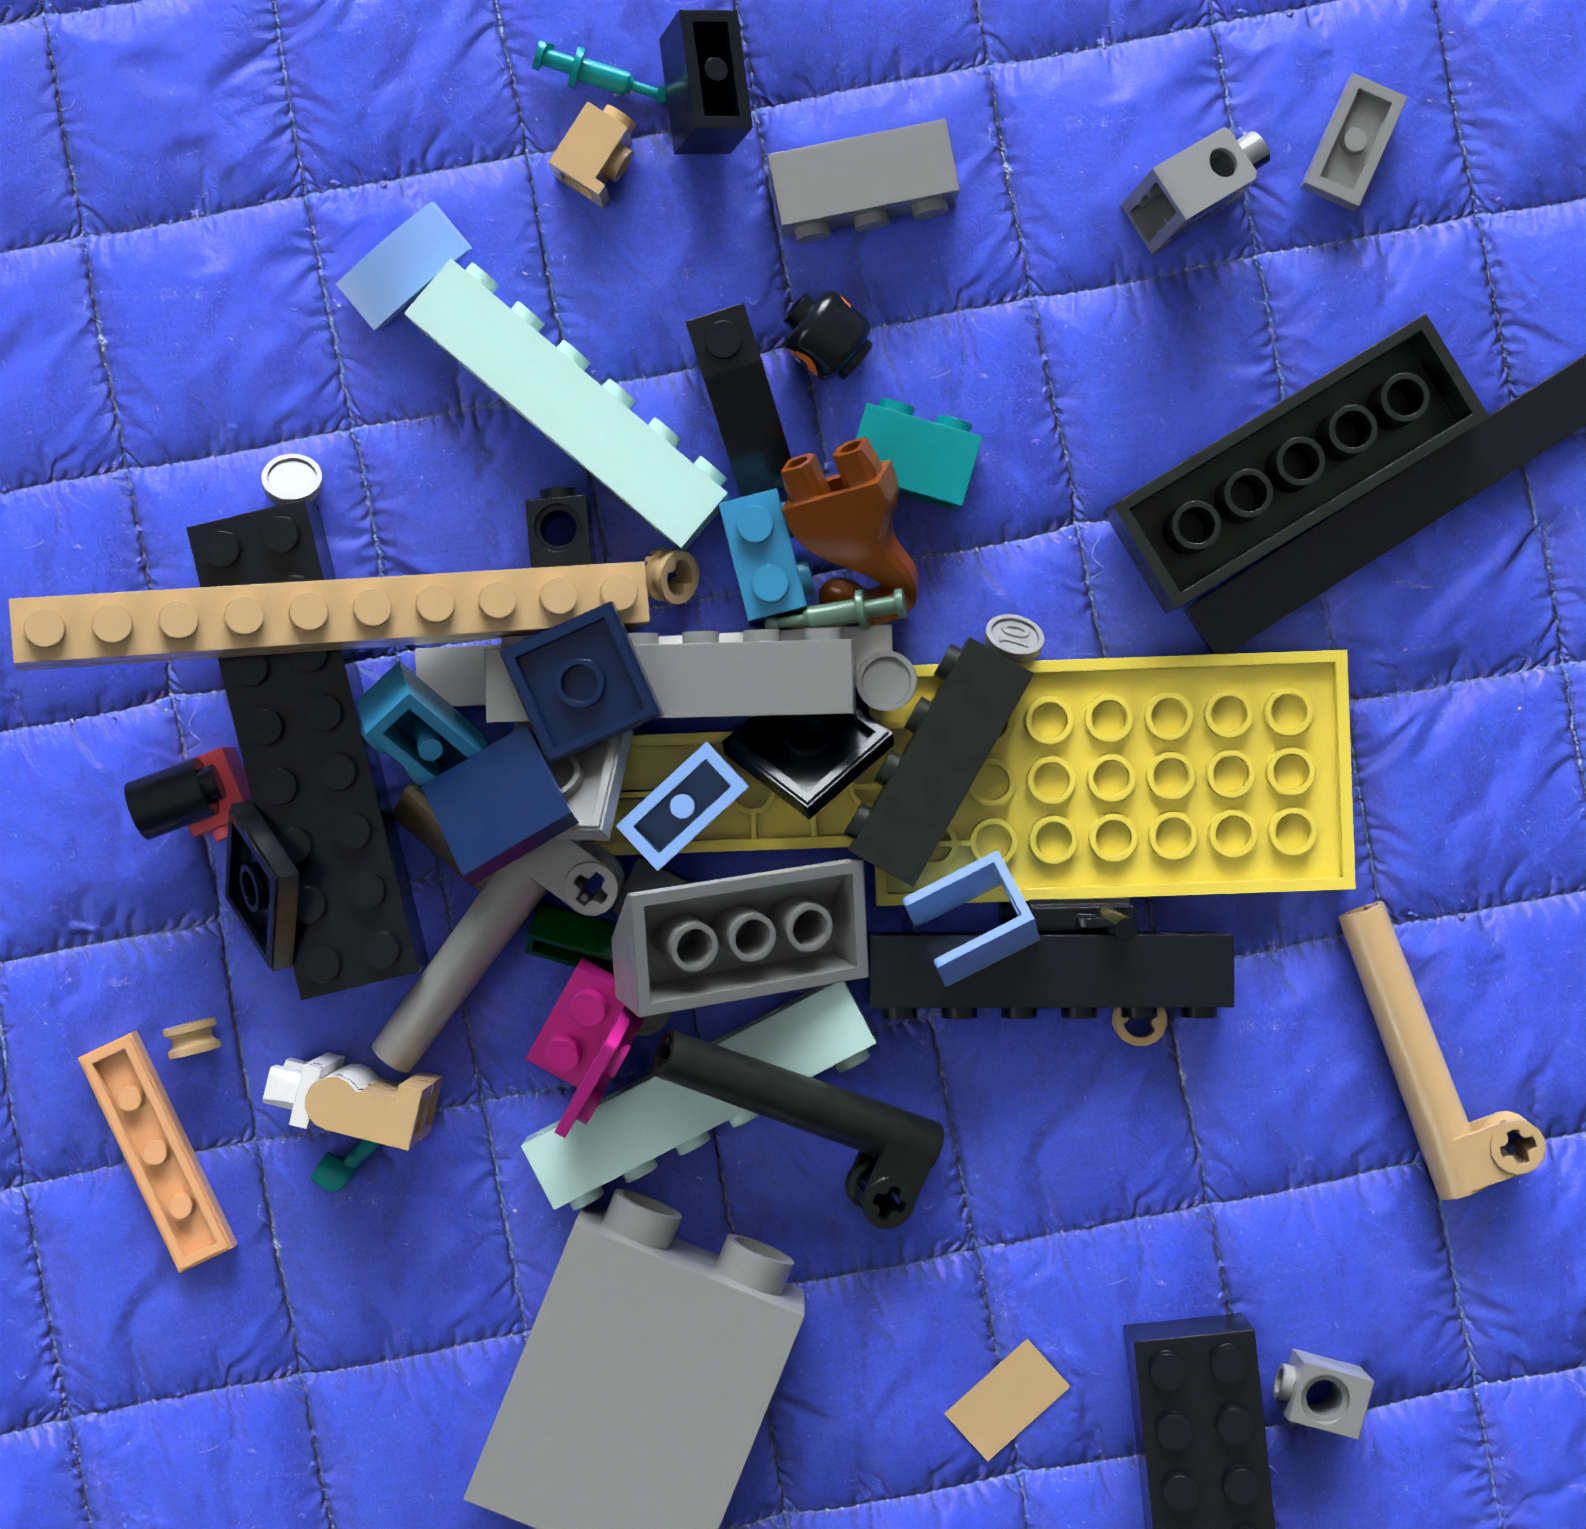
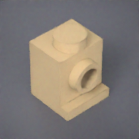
(594, 152)

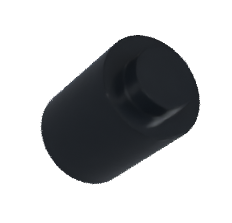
(174, 797)

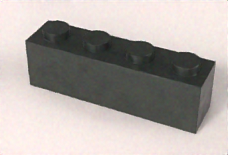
(939, 761)

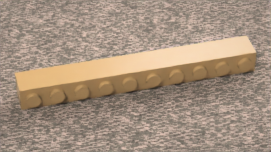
(316, 615)

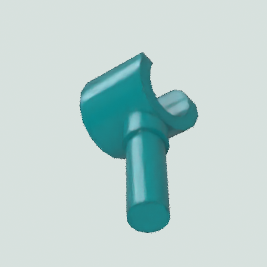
(334, 1173)

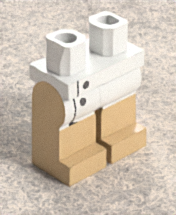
(355, 1100)

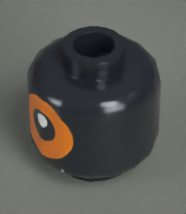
(827, 335)

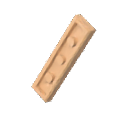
(158, 1151)

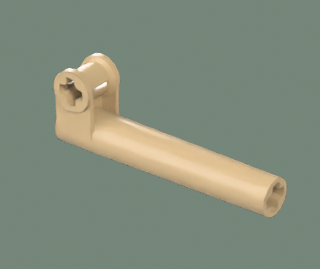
(1458, 1153)

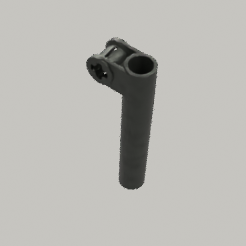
(891, 1142)

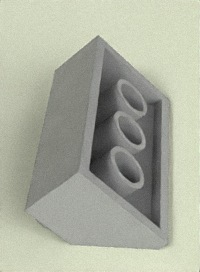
(741, 937)

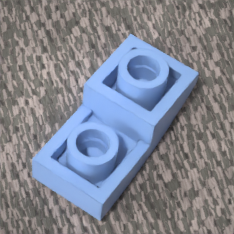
(402, 265)

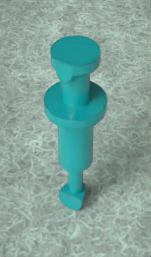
(593, 72)

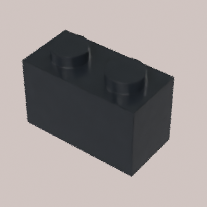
(705, 82)

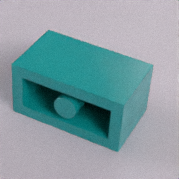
(928, 457)

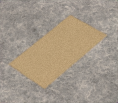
(1007, 1400)

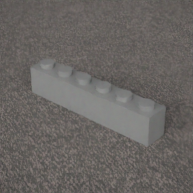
(722, 677)

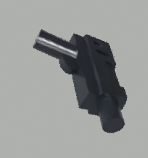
(1078, 915)

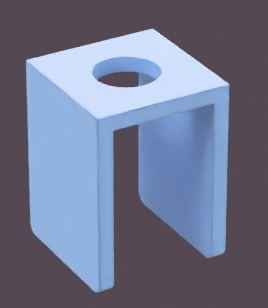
(960, 888)

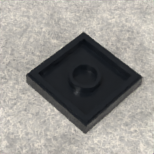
(808, 756)
(261, 885)

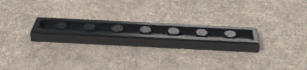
(1392, 512)

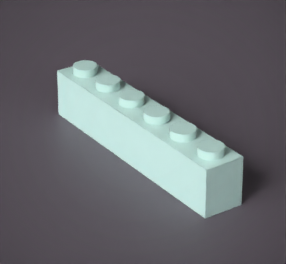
(567, 404)
(658, 1115)

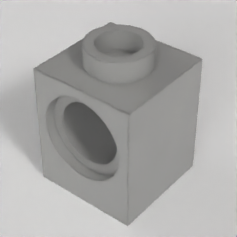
(1343, 1408)

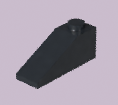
(740, 398)

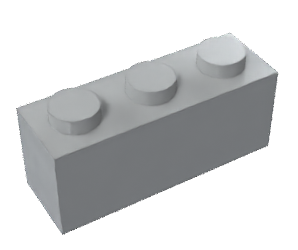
(864, 181)

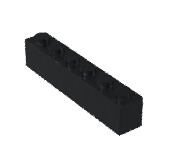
(1057, 972)

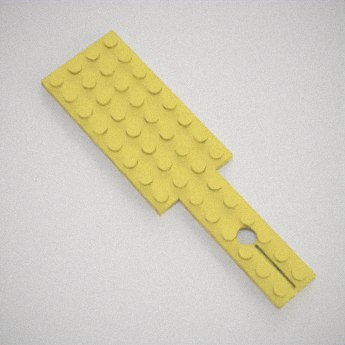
(1104, 782)

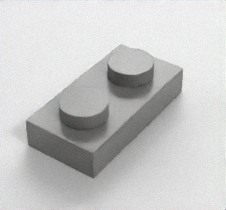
(1353, 142)

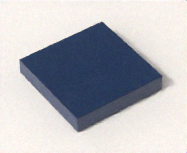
(581, 683)
(499, 805)

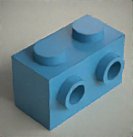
(764, 557)
(416, 725)

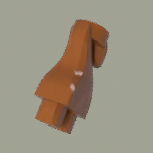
(851, 522)

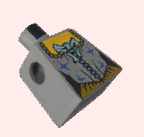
(1194, 186)

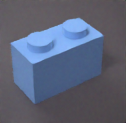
(682, 806)

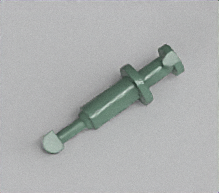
(844, 612)

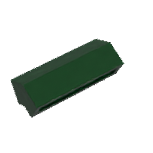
(568, 936)

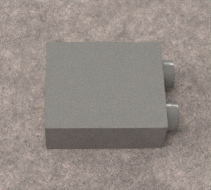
(640, 1377)

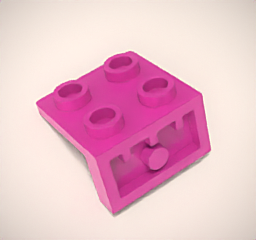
(585, 1040)

